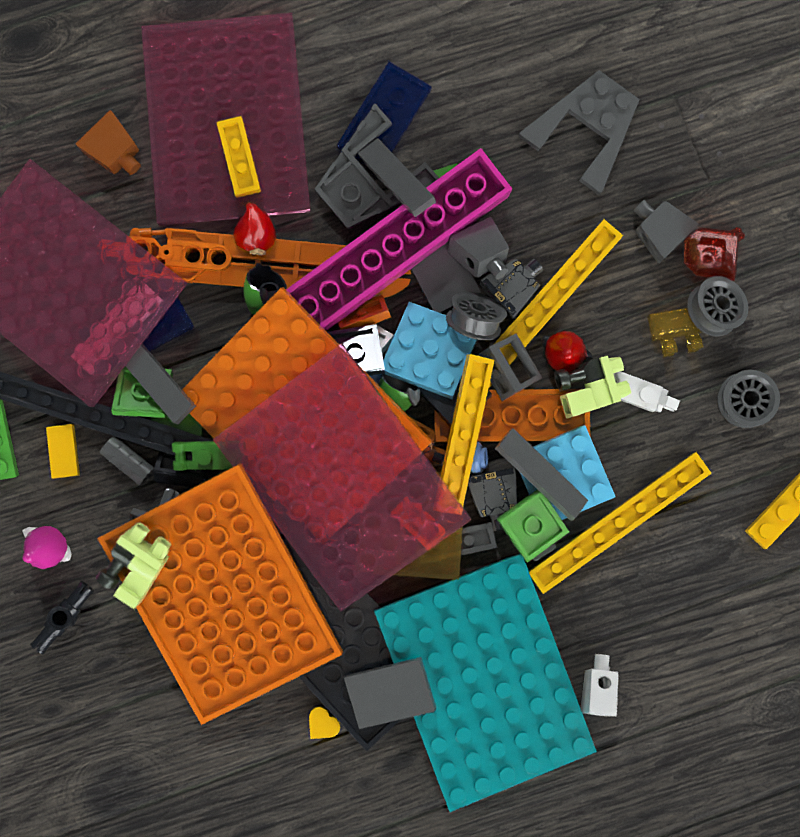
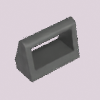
(502, 376)

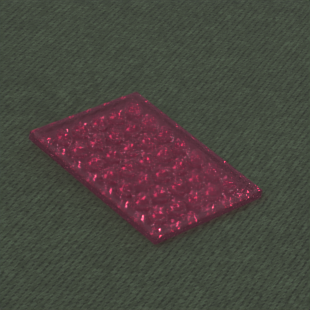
(214, 74)
(75, 285)
(342, 478)

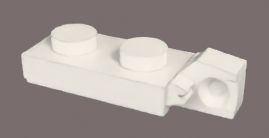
(646, 394)

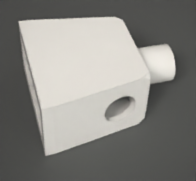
(594, 698)

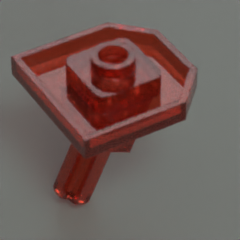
(713, 252)

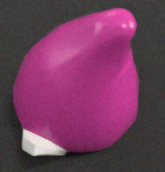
(45, 547)

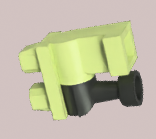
(599, 386)
(139, 557)

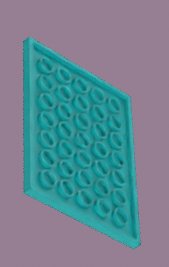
(493, 678)

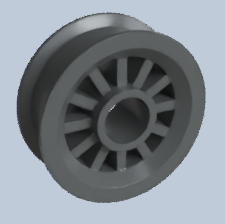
(717, 306)
(476, 316)
(751, 376)

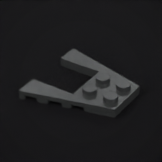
(601, 107)
(348, 186)

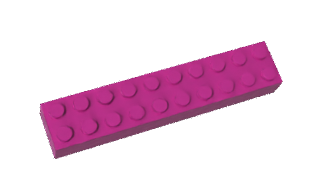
(400, 241)

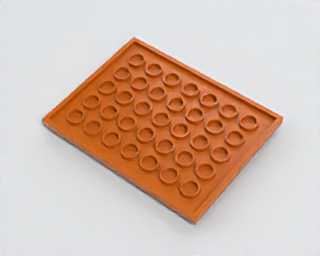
(261, 360)
(228, 597)

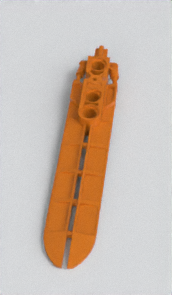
(204, 271)

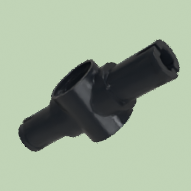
(52, 626)

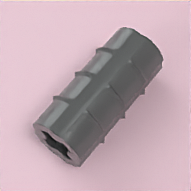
(127, 460)

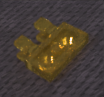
(674, 324)

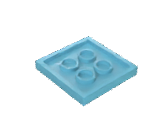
(427, 351)
(579, 463)

